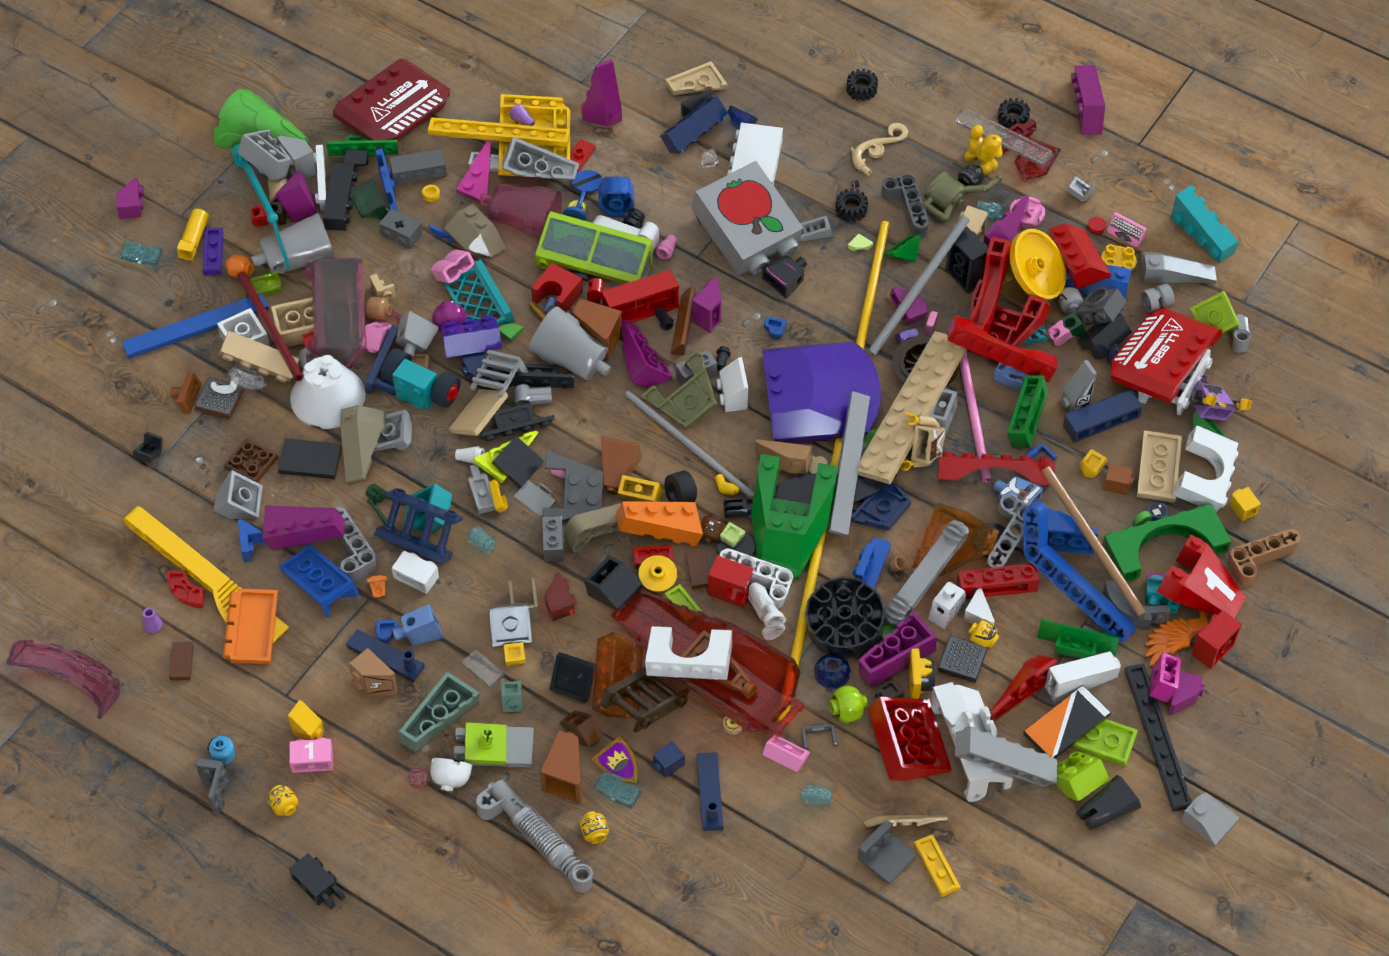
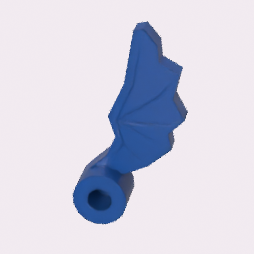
(440, 233)

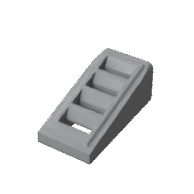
(818, 234)

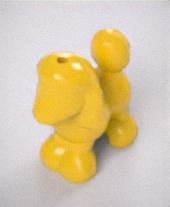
(984, 149)

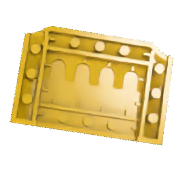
(544, 111)

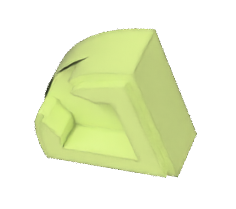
(860, 243)

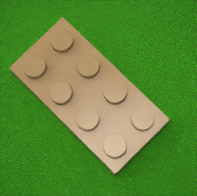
(1159, 466)

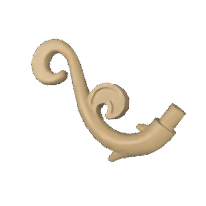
(878, 150)

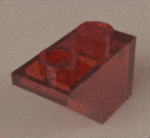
(558, 600)

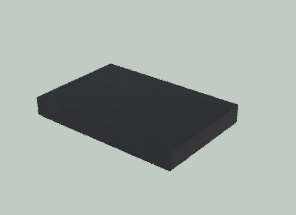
(309, 458)

